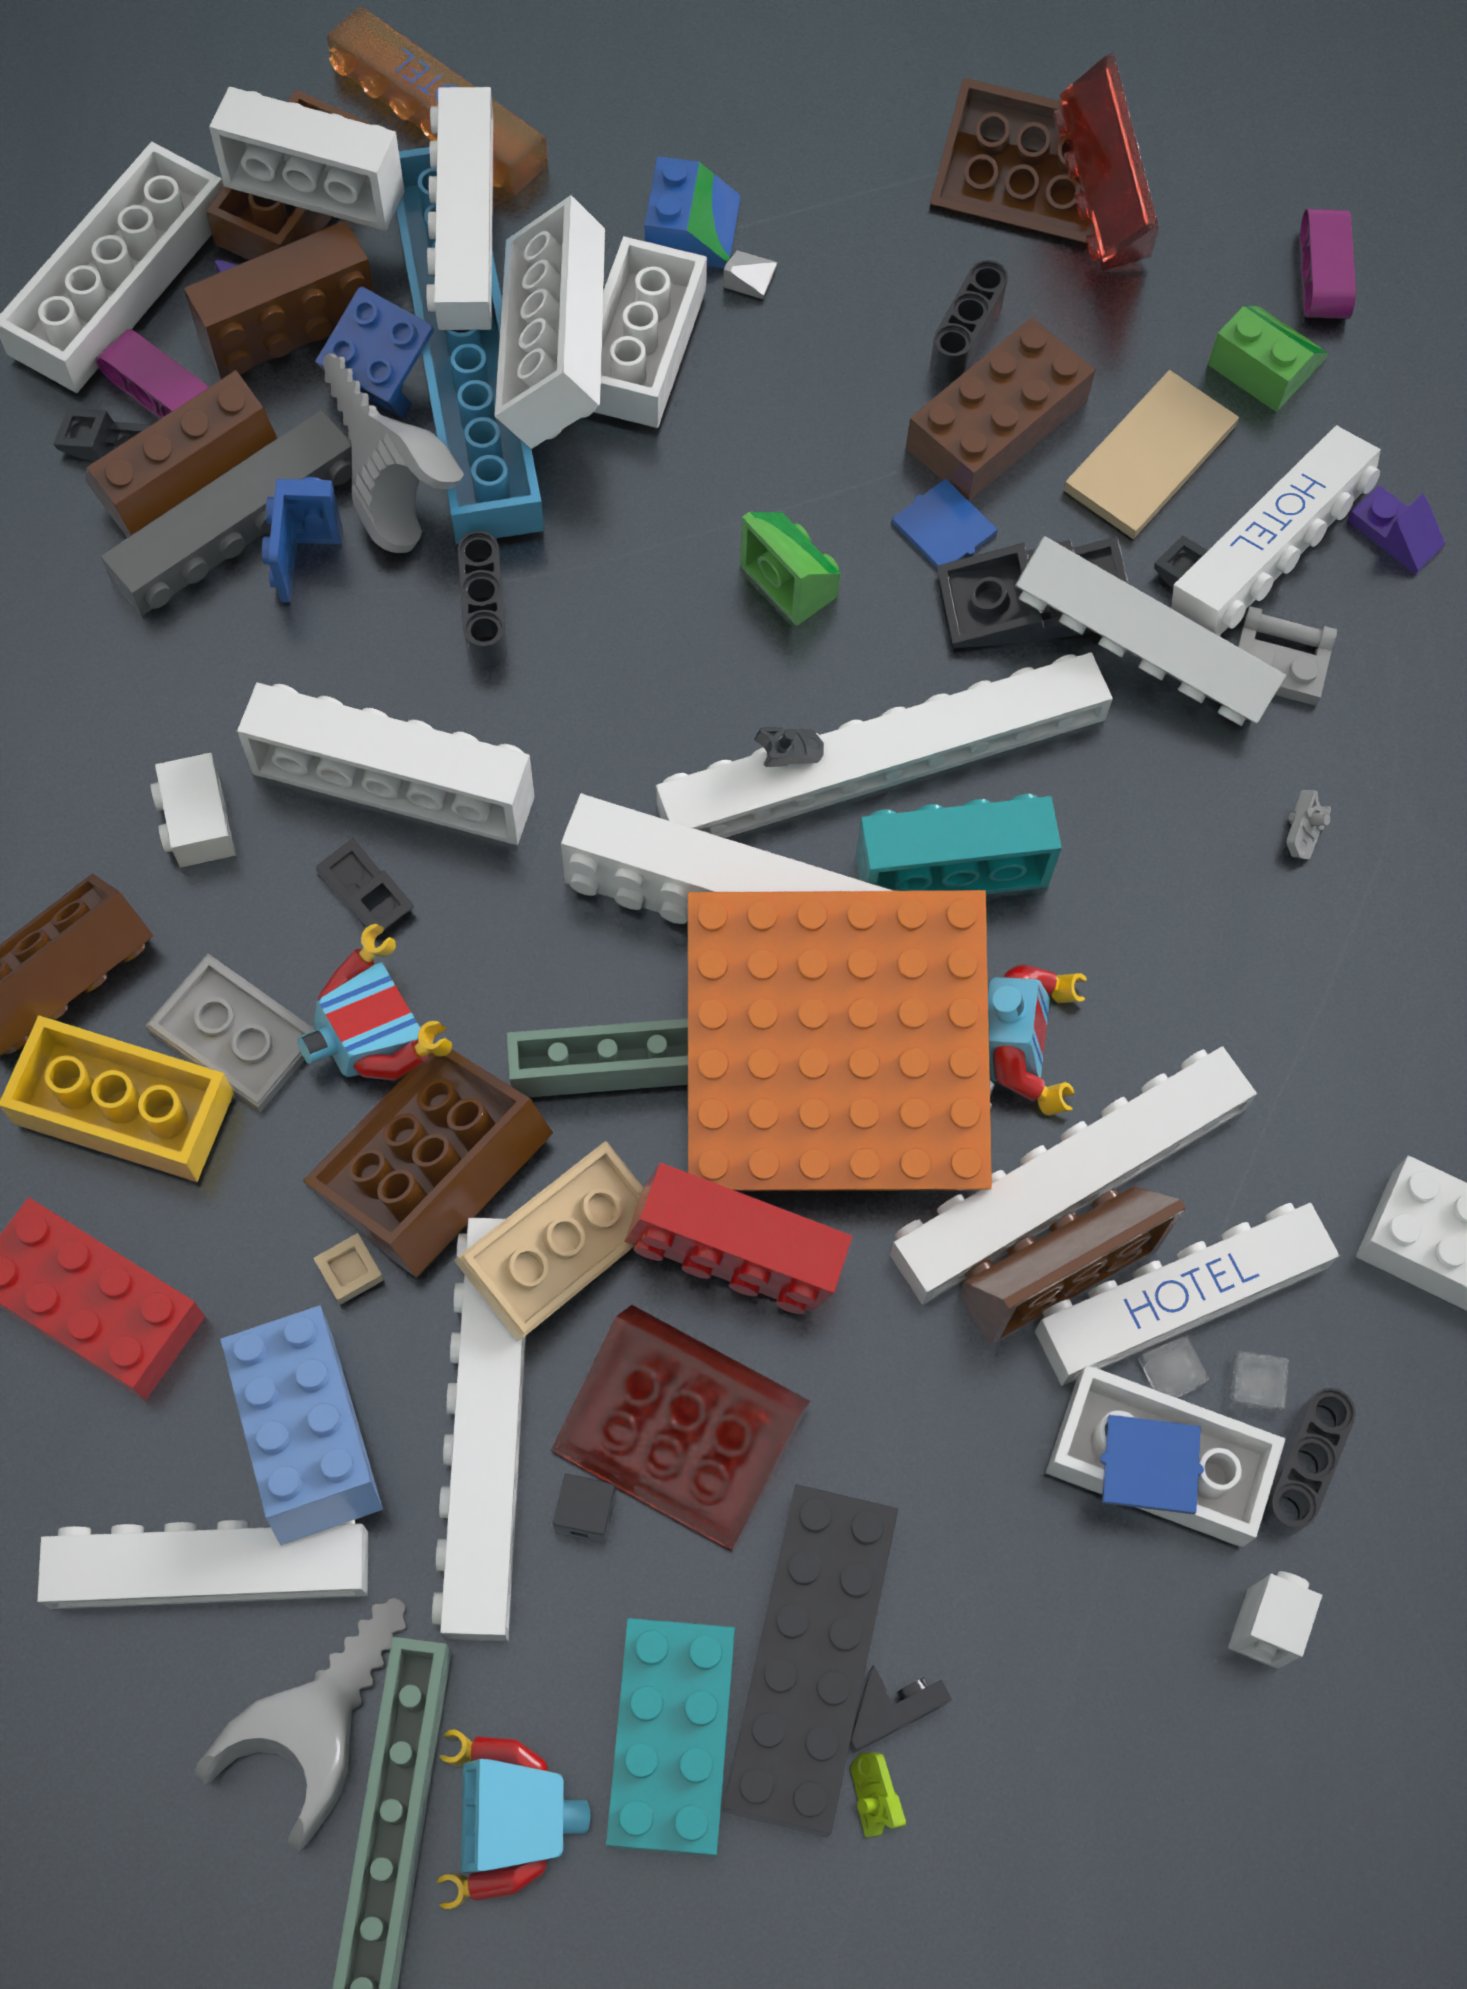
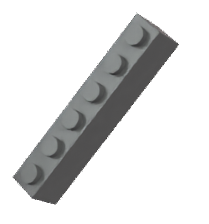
(223, 515)

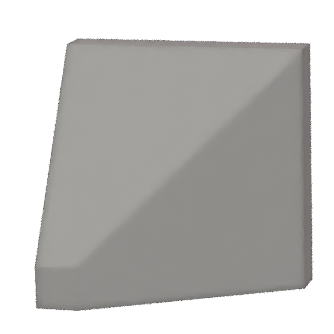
(748, 274)

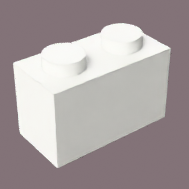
(193, 809)
(1276, 1619)

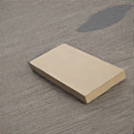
(1151, 454)
(555, 1242)

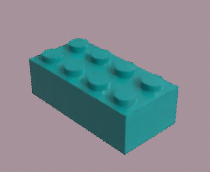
(961, 847)
(671, 1738)

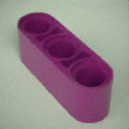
(1327, 264)
(148, 374)

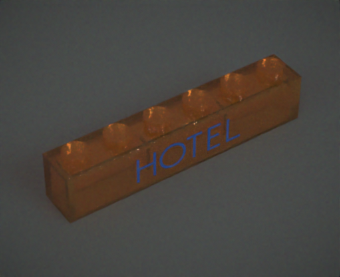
(409, 81)

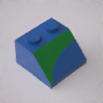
(691, 210)

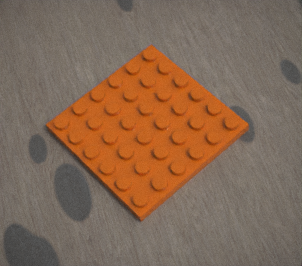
(839, 1040)

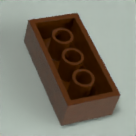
(257, 224)
(278, 299)
(999, 408)

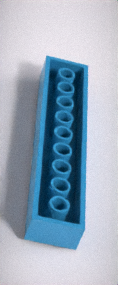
(461, 371)

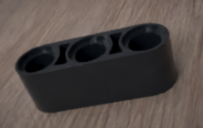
(968, 320)
(479, 581)
(1325, 1445)

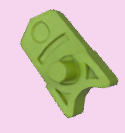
(876, 1797)

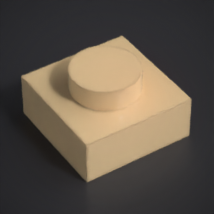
(348, 1268)

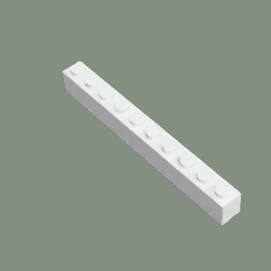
(891, 748)

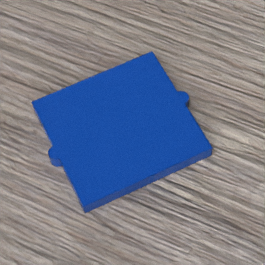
(944, 525)
(1151, 1464)

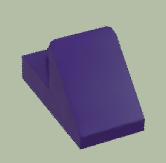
(1402, 531)

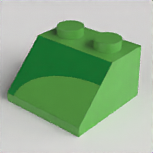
(1264, 356)
(787, 564)

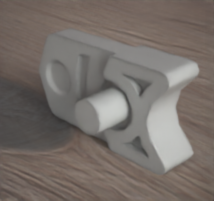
(1306, 824)

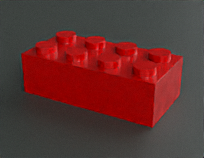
(737, 1240)
(92, 1300)

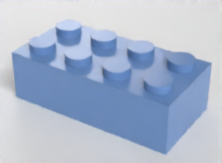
(300, 1425)

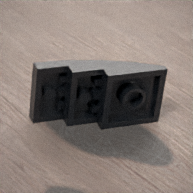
(986, 605)

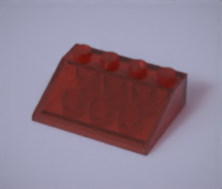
(1107, 167)
(680, 1425)

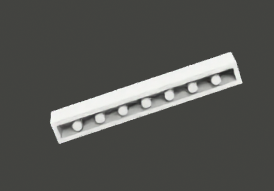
(1071, 1173)
(483, 1469)

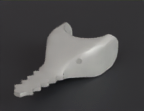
(387, 463)
(311, 1721)

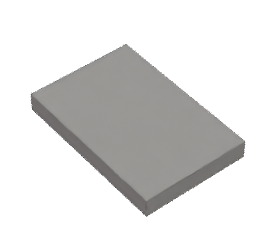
(233, 1029)

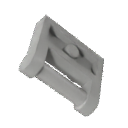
(1303, 670)

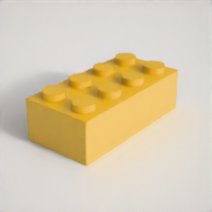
(117, 1098)

